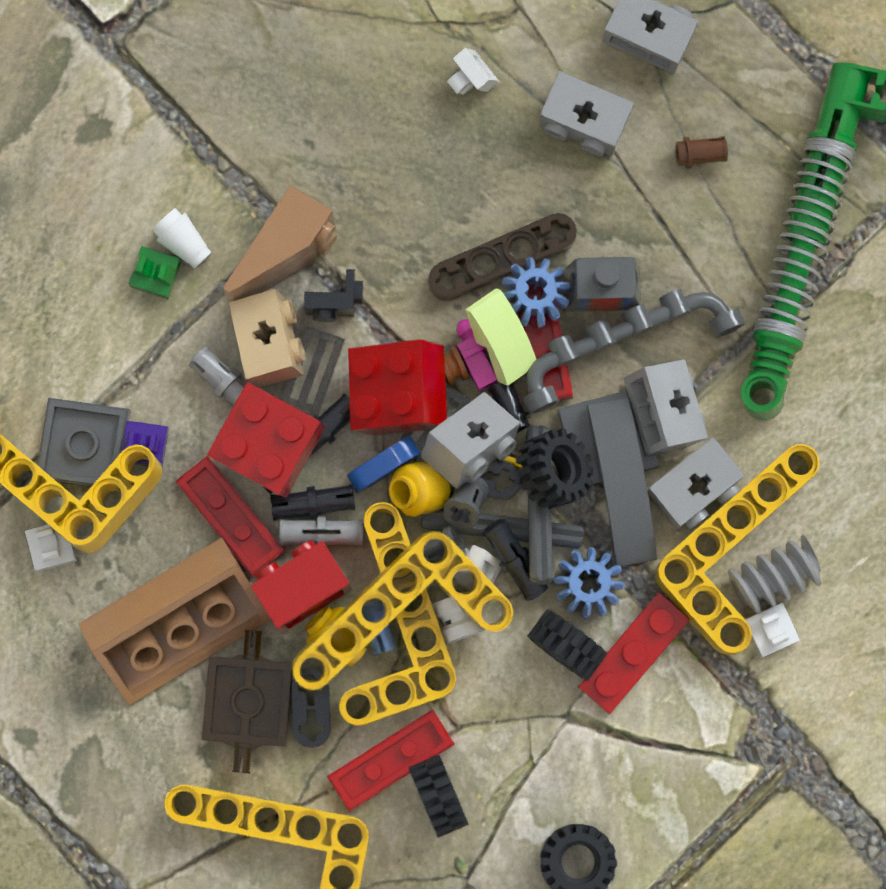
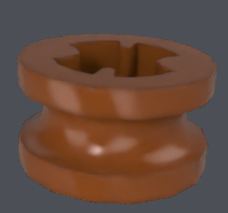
(454, 366)

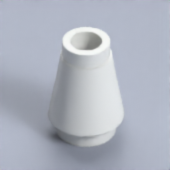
(181, 238)

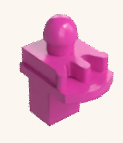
(474, 357)

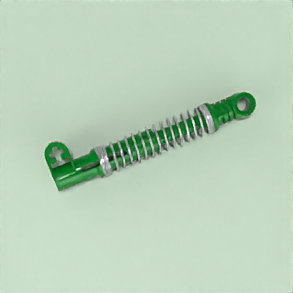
(809, 227)

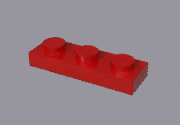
(634, 653)

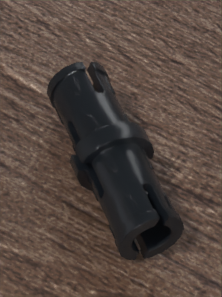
(313, 502)
(513, 558)

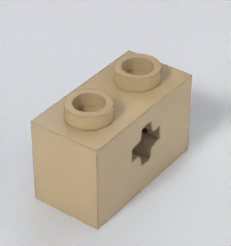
(252, 321)

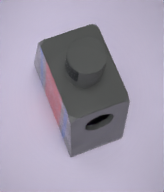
(603, 284)

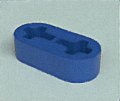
(383, 464)

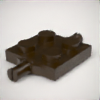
(247, 701)

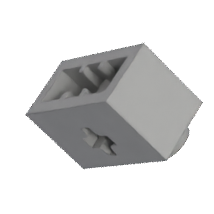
(662, 47)
(570, 99)
(665, 407)
(471, 440)
(706, 463)

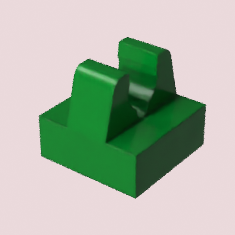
(155, 272)

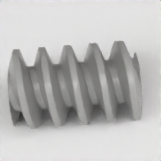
(776, 575)

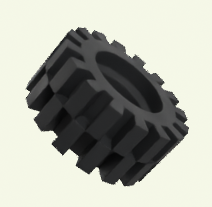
(539, 473)
(567, 644)
(438, 796)
(574, 835)

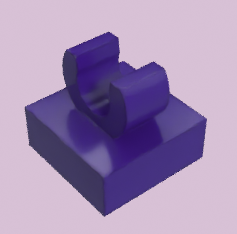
(150, 436)

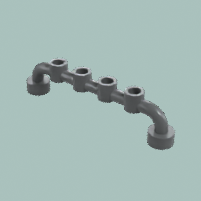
(603, 336)

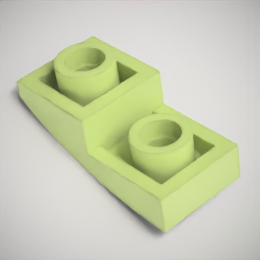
(503, 335)

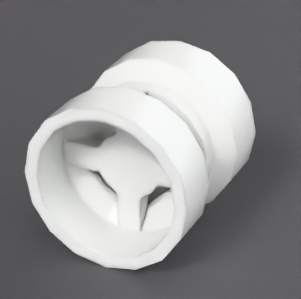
(456, 622)

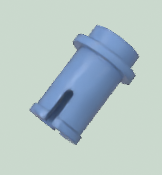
(384, 640)

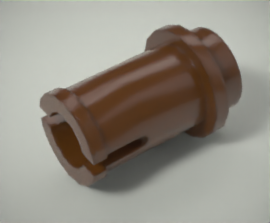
(701, 151)

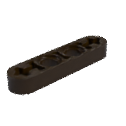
(499, 251)

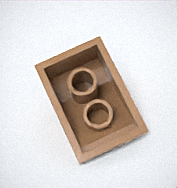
(286, 244)

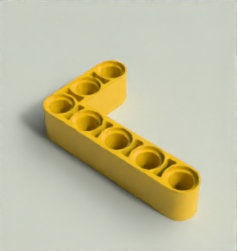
(91, 505)
(726, 538)
(394, 602)
(409, 623)
(286, 831)

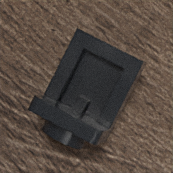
(329, 305)

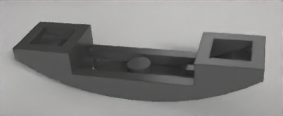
(623, 482)

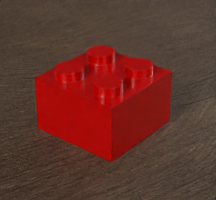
(397, 387)
(266, 440)
(300, 585)

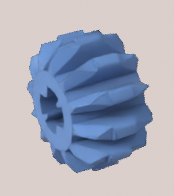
(550, 297)
(574, 583)

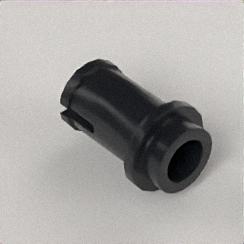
(508, 398)

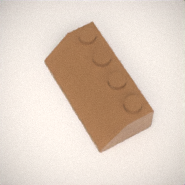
(174, 621)

